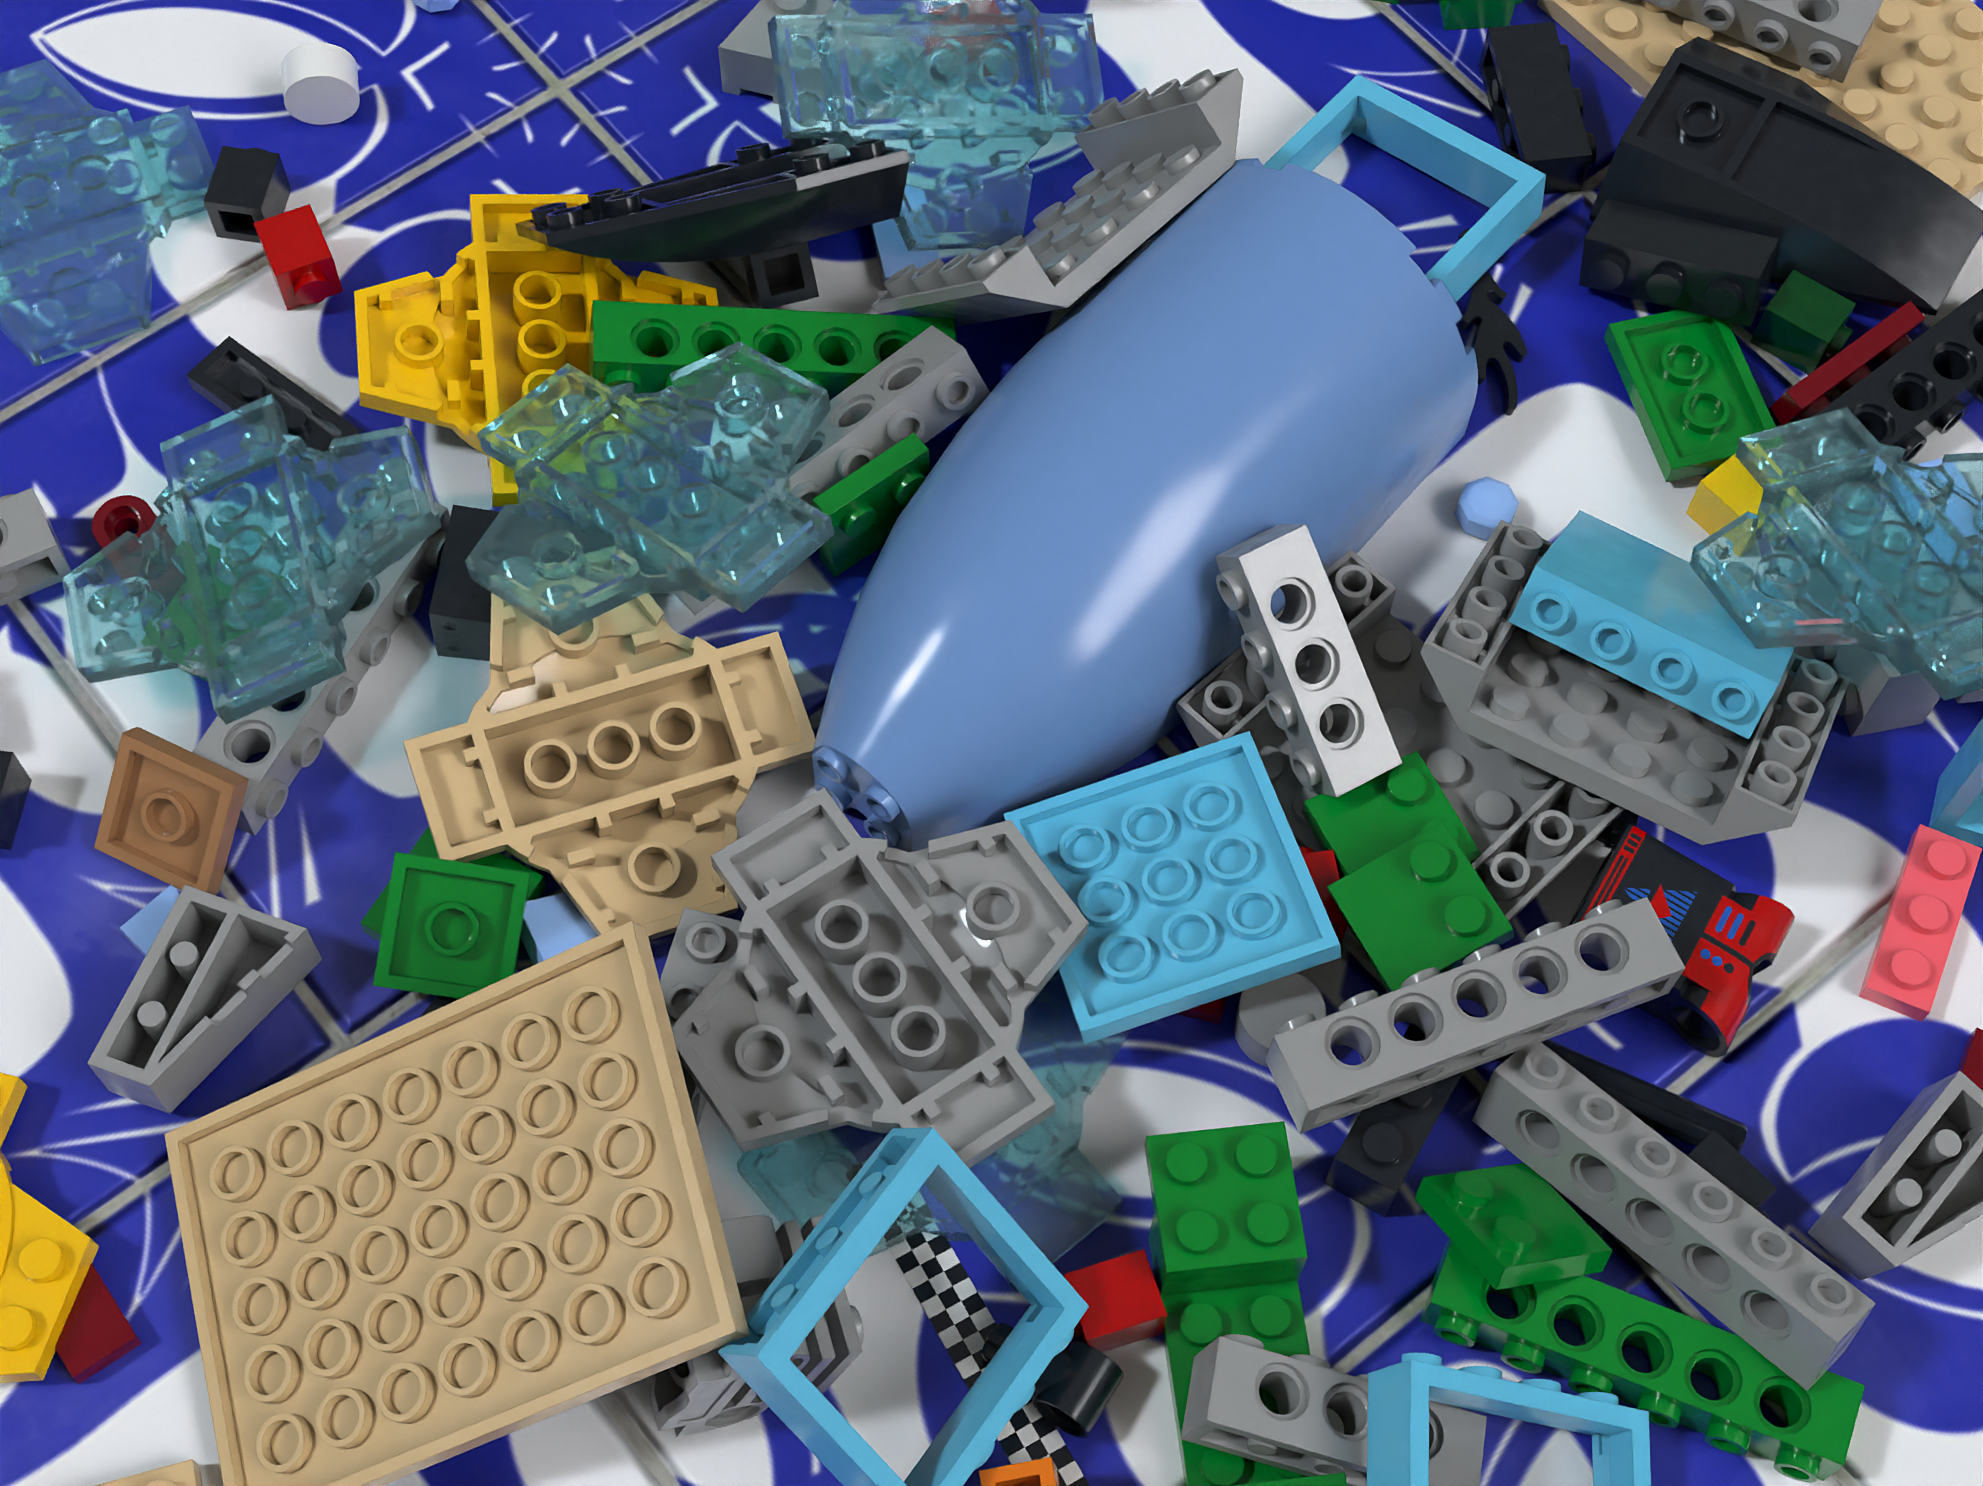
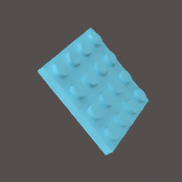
(1182, 886)

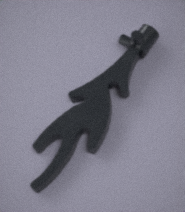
(1493, 335)

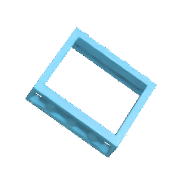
(1440, 150)
(830, 1260)
(1400, 1419)

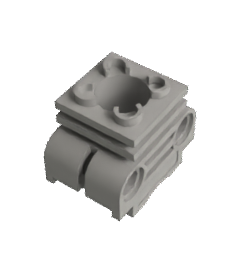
(706, 1389)

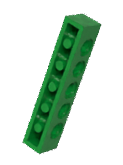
(797, 339)
(1676, 1345)

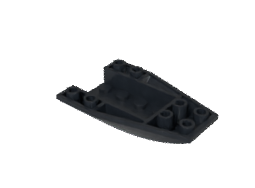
(1785, 162)
(733, 206)

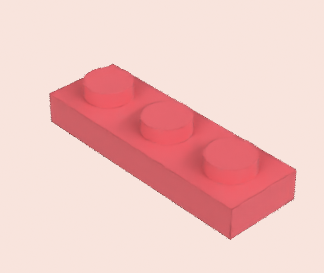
(1920, 923)

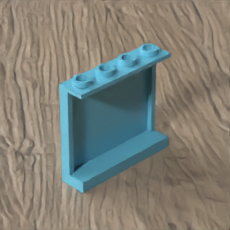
(1648, 623)

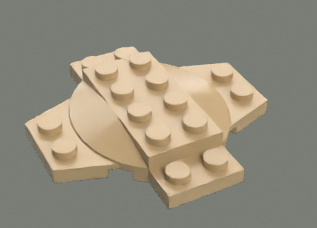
(612, 759)

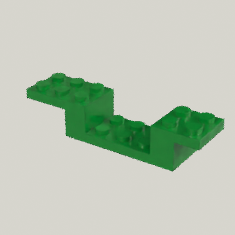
(1227, 1264)

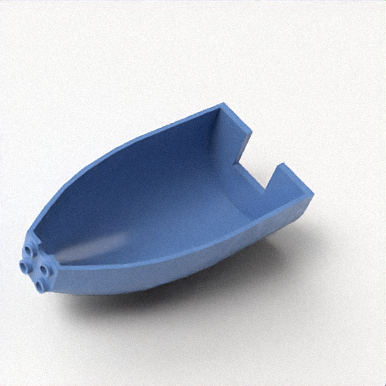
(1064, 547)

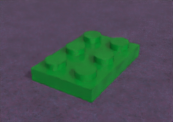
(1687, 388)

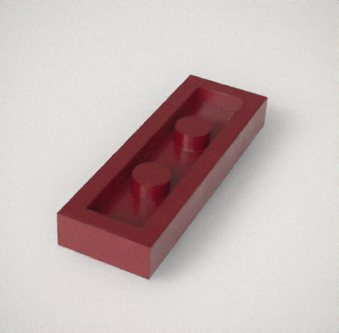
(1847, 366)

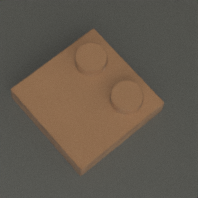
(170, 812)

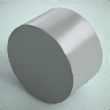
(1270, 1006)

